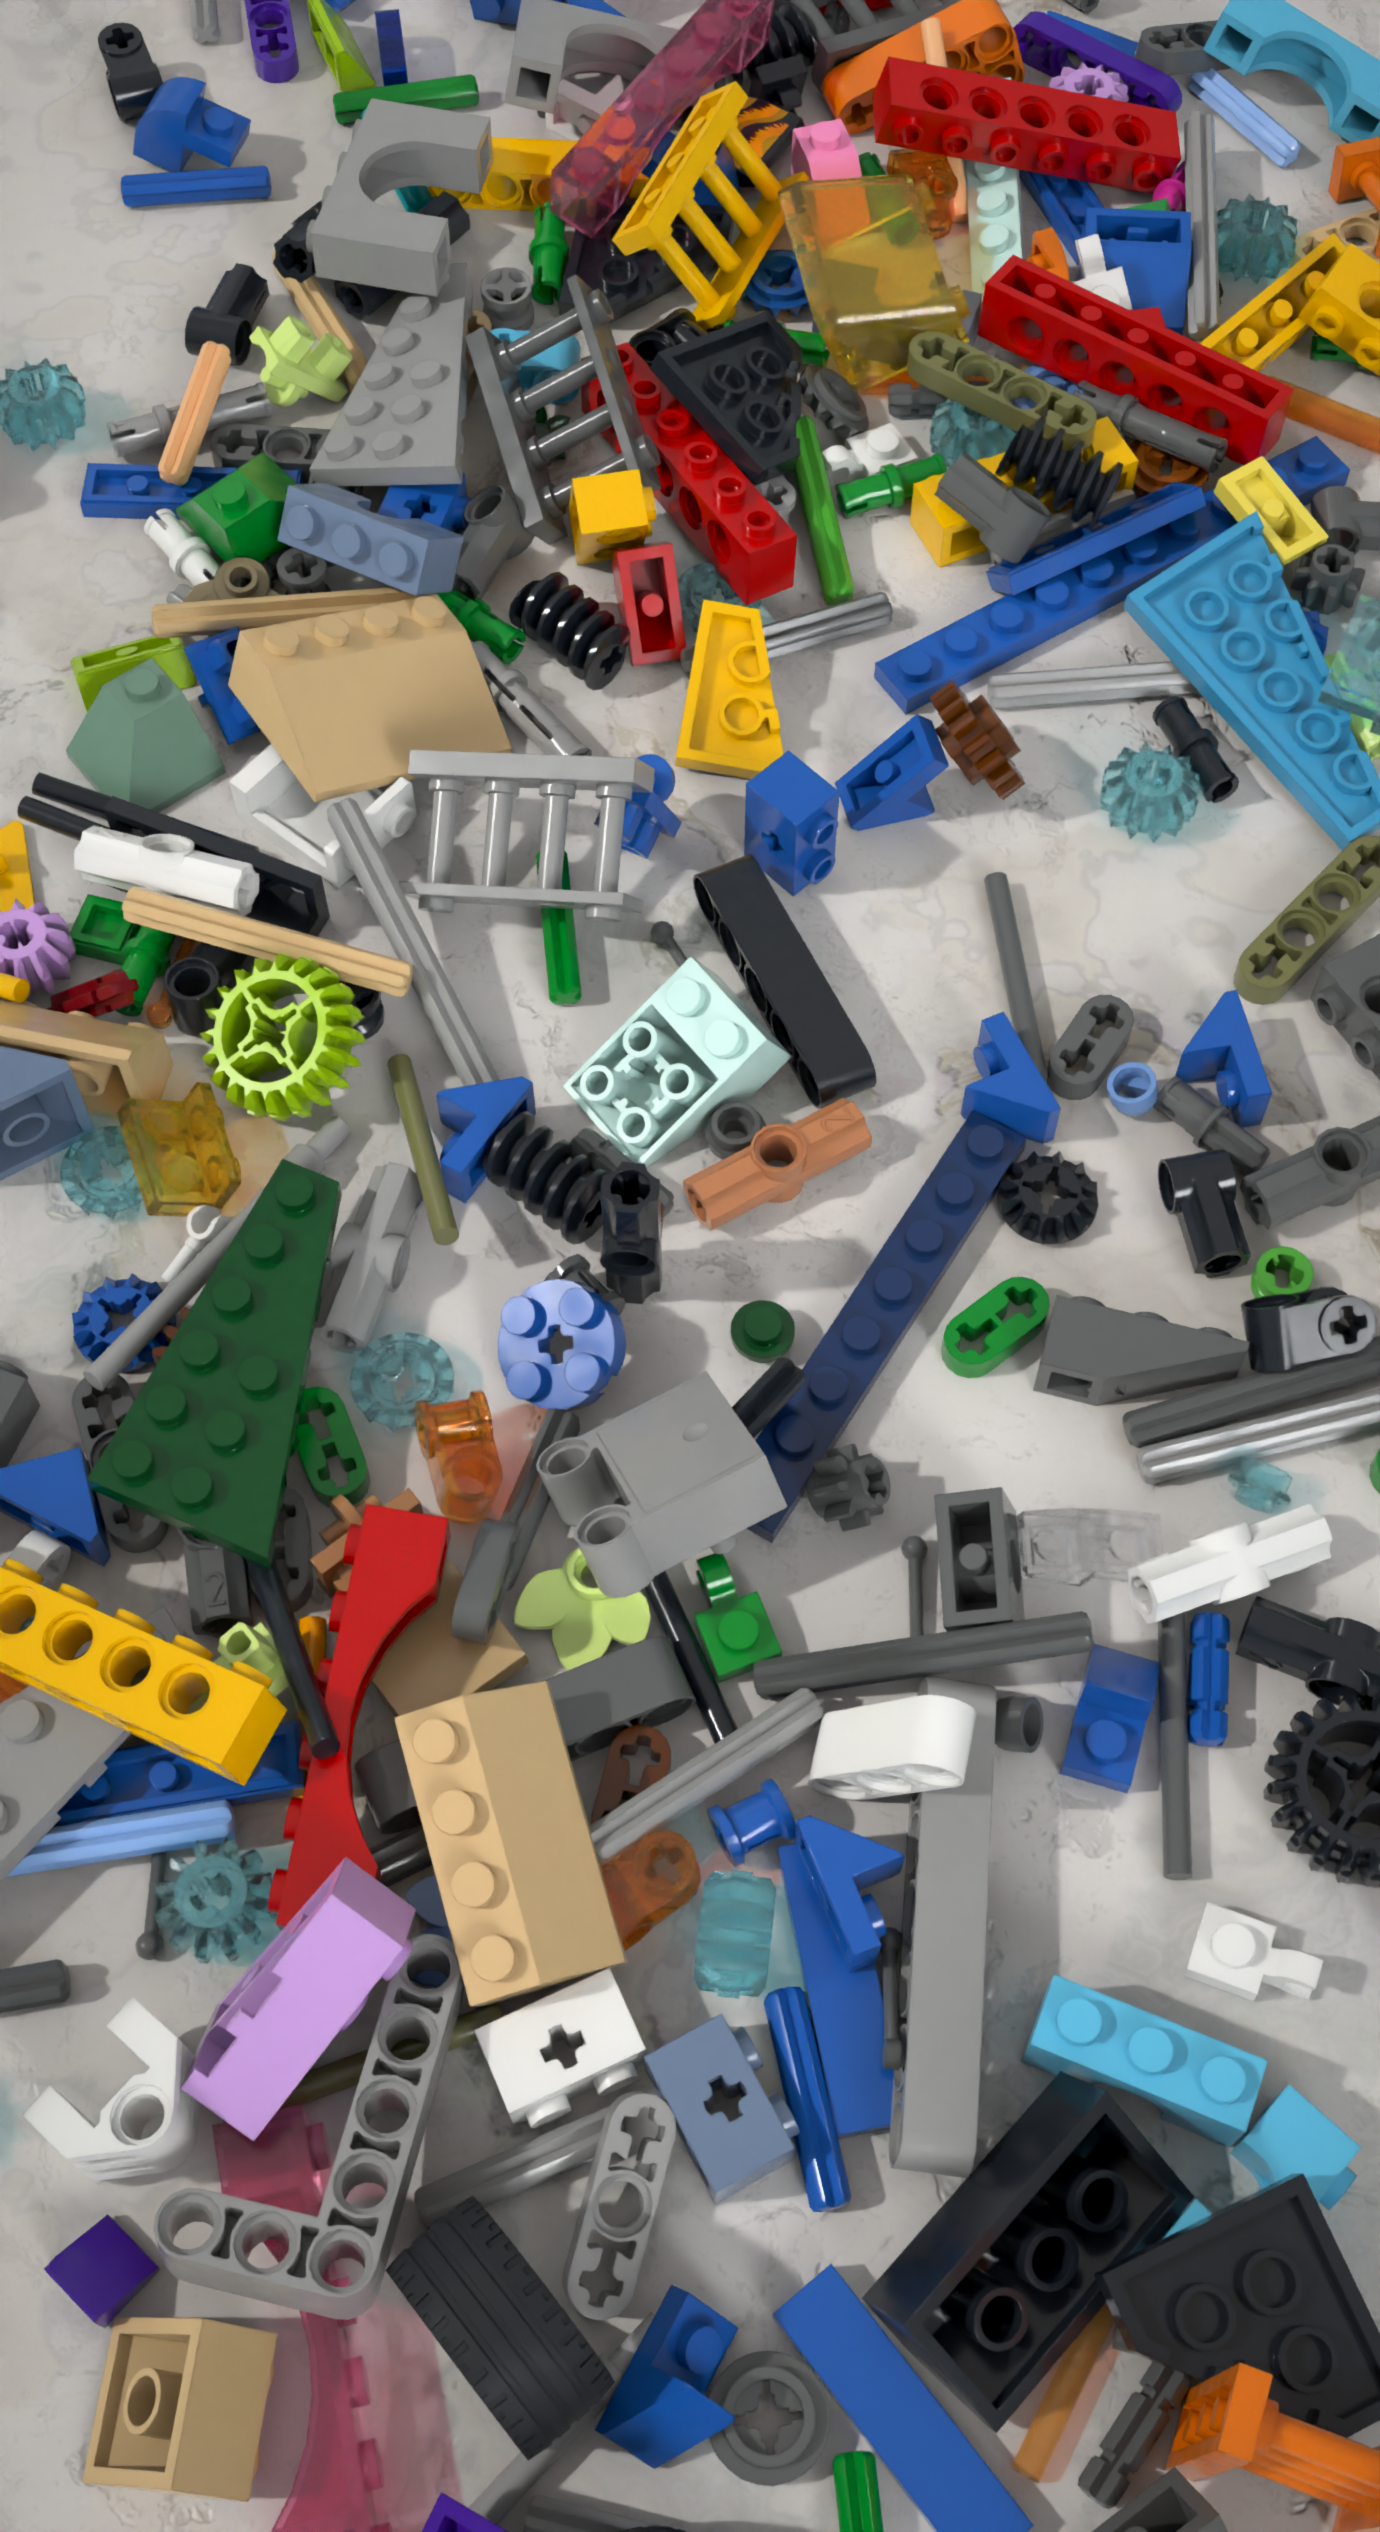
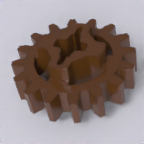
(977, 740)

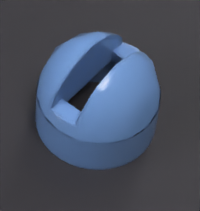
(1135, 1081)

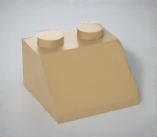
(181, 2407)

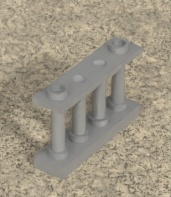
(557, 781)

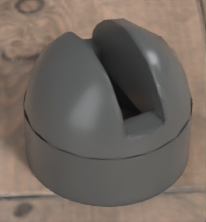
(1018, 1724)

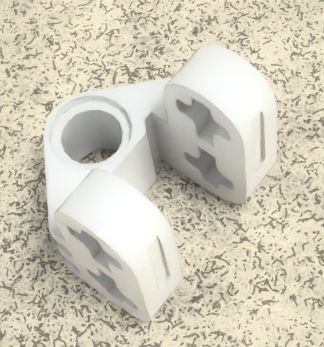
(115, 2145)

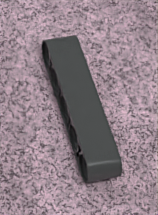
(593, 1706)

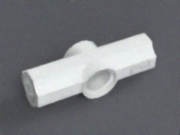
(167, 867)
(1229, 1563)

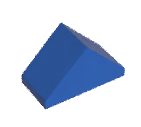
(57, 1499)

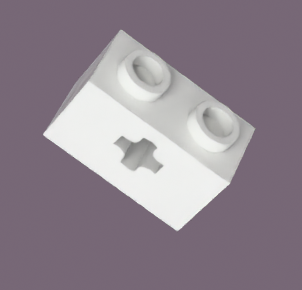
(583, 2014)

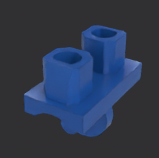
(212, 665)
(647, 812)

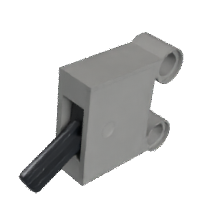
(682, 1470)

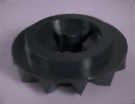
(1022, 1204)

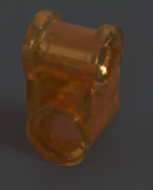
(939, 178)
(458, 1443)
(642, 1897)

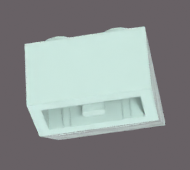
(675, 1065)

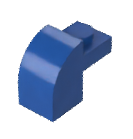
(185, 123)

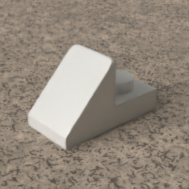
(579, 109)

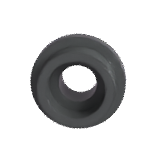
(728, 1118)

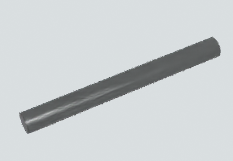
(1014, 967)
(1174, 1749)

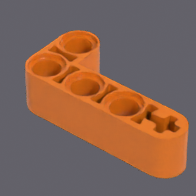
(974, 39)

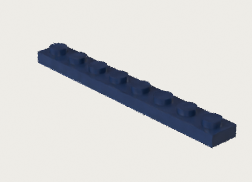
(885, 1306)

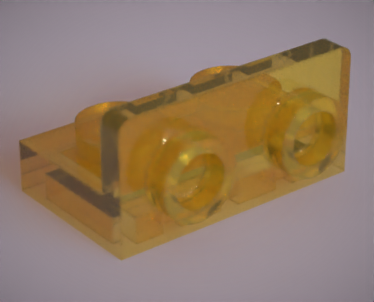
(180, 1152)

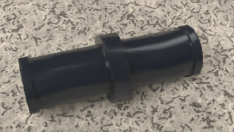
(1200, 744)

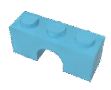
(1114, 2044)
(1285, 2141)

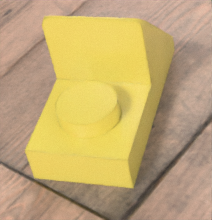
(1286, 522)

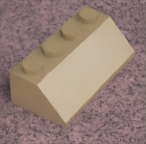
(104, 1056)
(509, 1842)

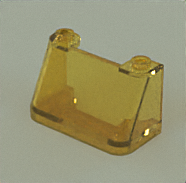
(871, 270)

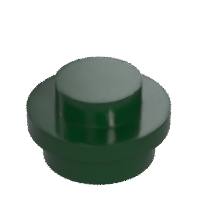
(762, 1331)

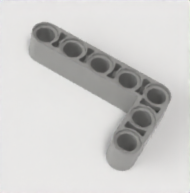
(361, 2158)

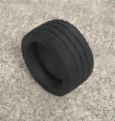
(501, 2326)

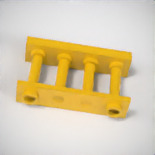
(672, 193)

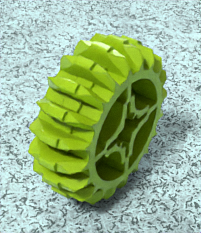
(315, 1039)

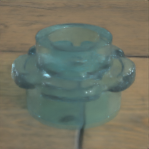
(1260, 1485)

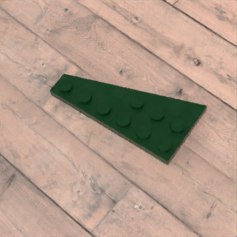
(227, 1395)

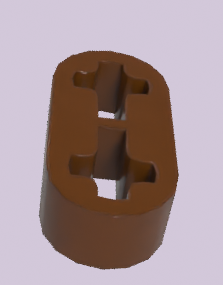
(615, 1779)

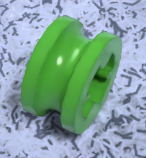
(1284, 1259)

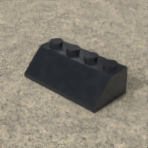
(1013, 2254)

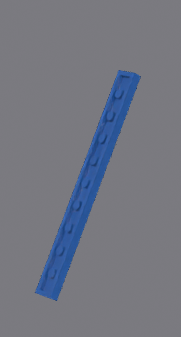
(1066, 600)

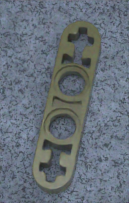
(944, 363)
(1311, 915)

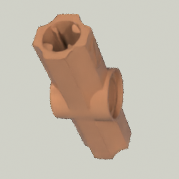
(748, 1181)

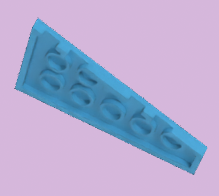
(1259, 666)

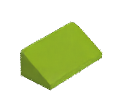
(338, 48)
(102, 666)

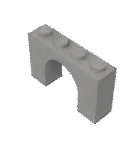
(568, 39)
(391, 150)

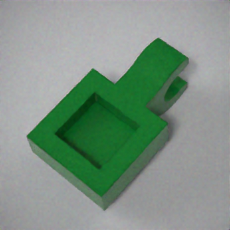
(733, 1628)

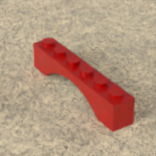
(392, 1582)

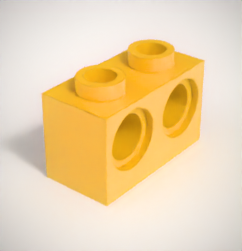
(609, 514)

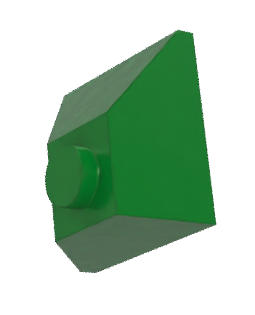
(241, 510)

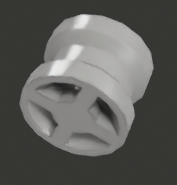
(508, 298)

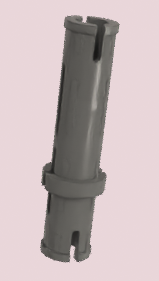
(1155, 428)

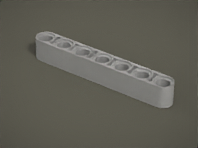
(944, 1957)

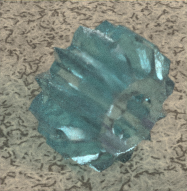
(1255, 238)
(41, 404)
(962, 431)
(1149, 791)
(207, 1925)
(734, 1934)

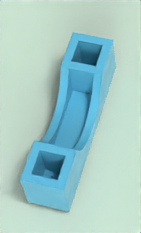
(1283, 38)

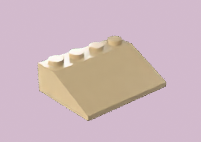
(363, 689)

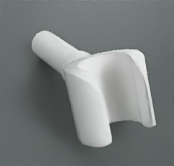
(203, 1226)

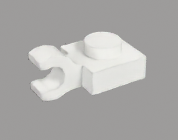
(1108, 283)
(865, 454)
(1237, 1956)

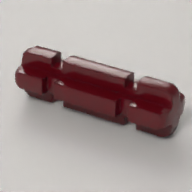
(97, 995)

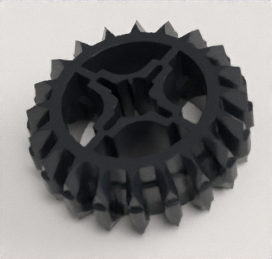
(1333, 1774)

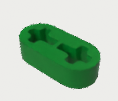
(987, 1316)
(341, 1443)

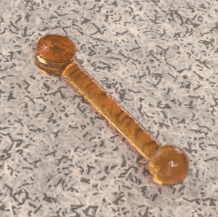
(159, 1013)

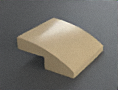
(434, 1666)

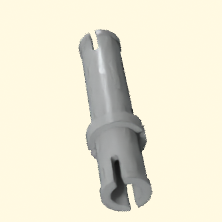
(155, 427)
(563, 739)

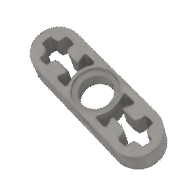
(587, 2255)

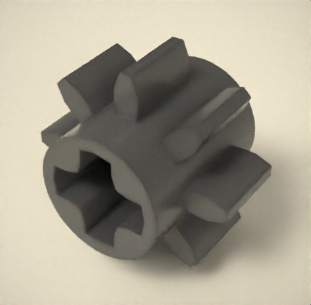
(1328, 579)
(848, 1487)

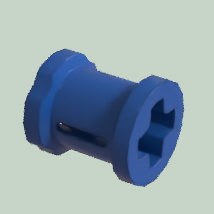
(752, 1822)

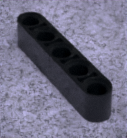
(784, 981)

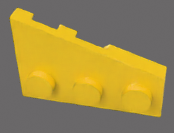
(729, 700)

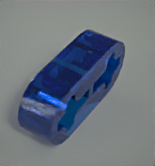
(391, 47)

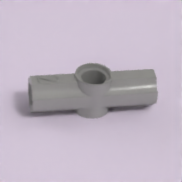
(369, 1258)

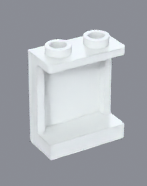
(282, 810)

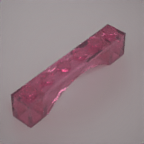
(607, 159)
(337, 2464)

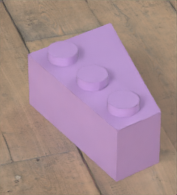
(299, 1997)

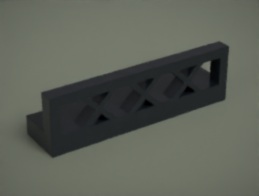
(276, 899)

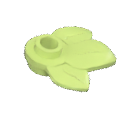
(580, 1615)

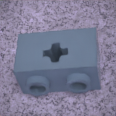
(723, 2151)

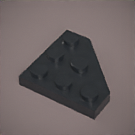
(638, 277)
(741, 392)
(1261, 2291)

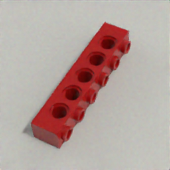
(1024, 126)
(1129, 354)
(705, 489)

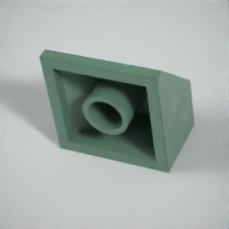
(144, 741)

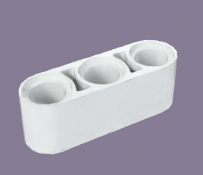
(893, 1748)

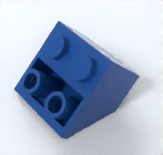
(1153, 255)

